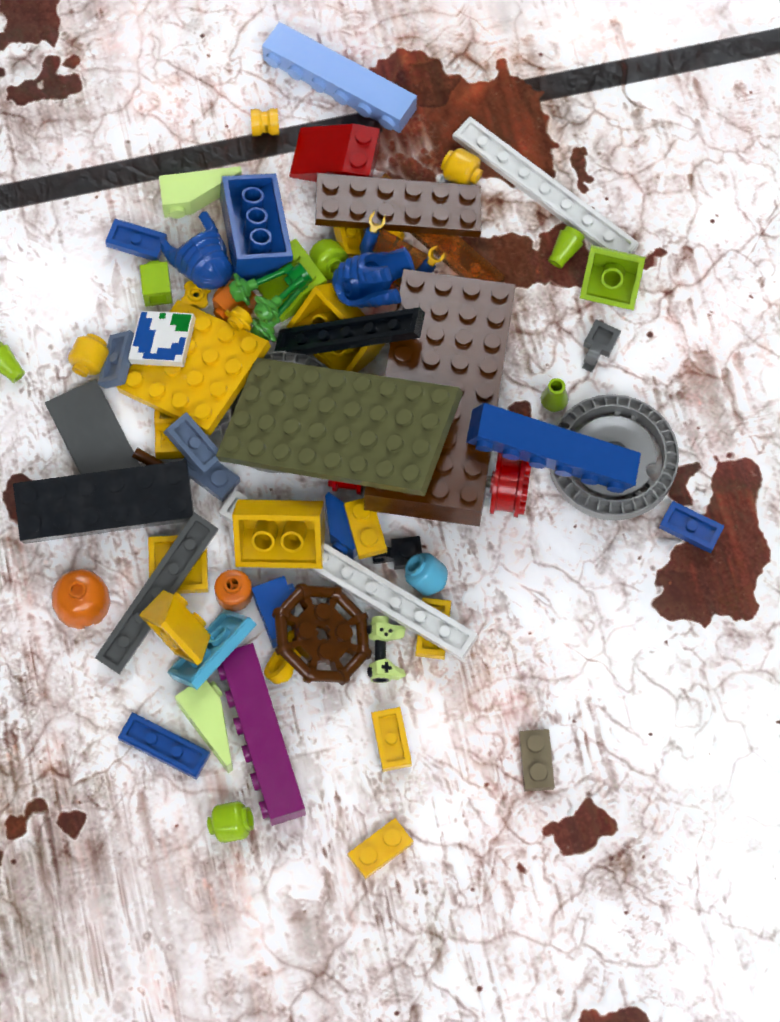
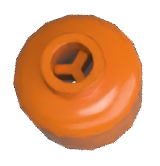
(233, 590)

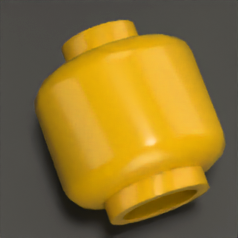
(461, 167)
(88, 355)

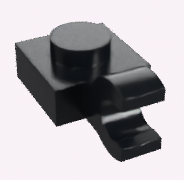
(400, 552)

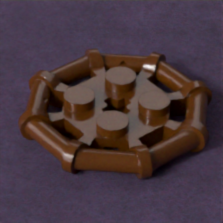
(337, 630)

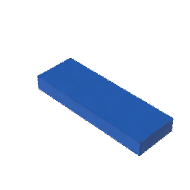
(164, 745)

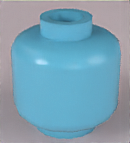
(426, 574)

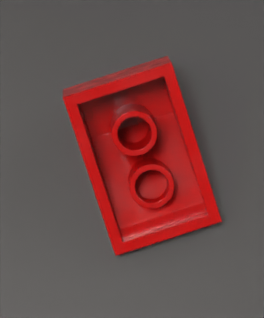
(335, 150)

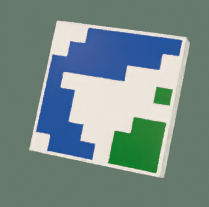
(162, 338)

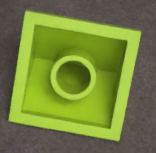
(612, 277)

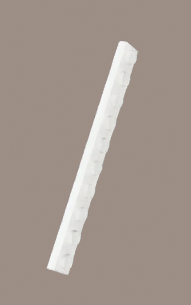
(385, 597)

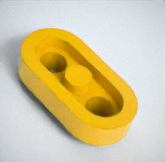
(277, 668)

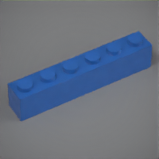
(553, 448)

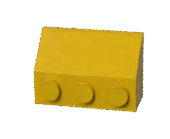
(322, 307)
(279, 533)

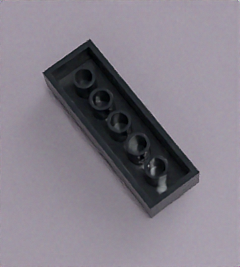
(103, 502)

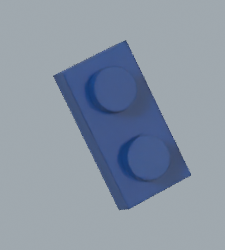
(135, 240)
(691, 527)

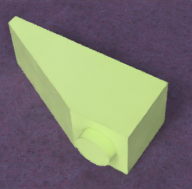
(191, 191)
(206, 715)

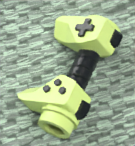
(381, 632)

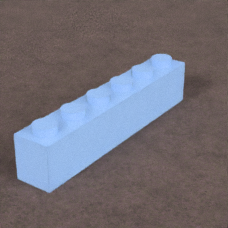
(339, 77)

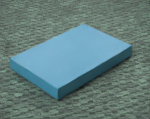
(226, 634)

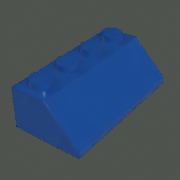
(255, 224)

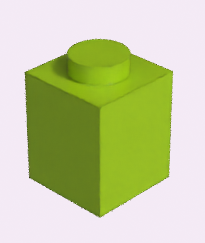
(156, 283)

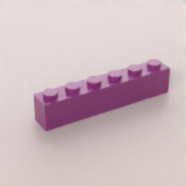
(262, 736)

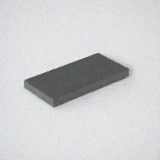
(91, 430)

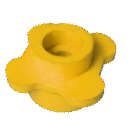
(199, 302)
(239, 318)

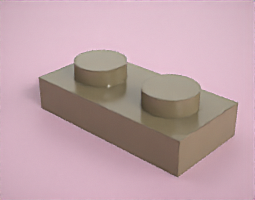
(536, 760)

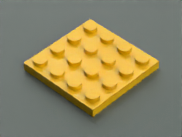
(212, 374)

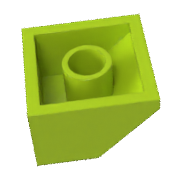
(278, 285)

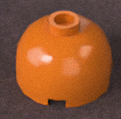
(80, 599)

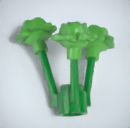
(267, 309)

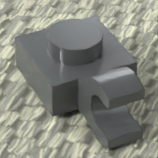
(599, 341)

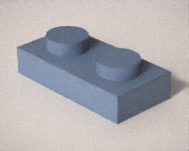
(116, 364)
(192, 443)
(216, 480)

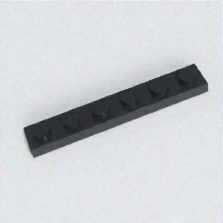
(352, 332)

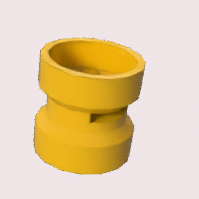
(264, 122)

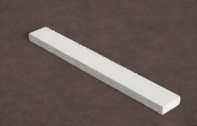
(542, 187)

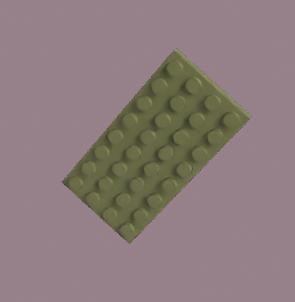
(340, 425)

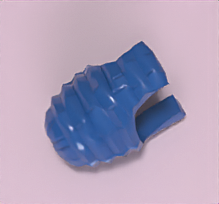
(202, 257)
(368, 277)

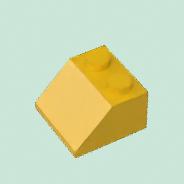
(177, 626)

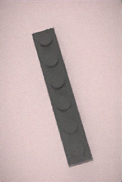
(168, 577)

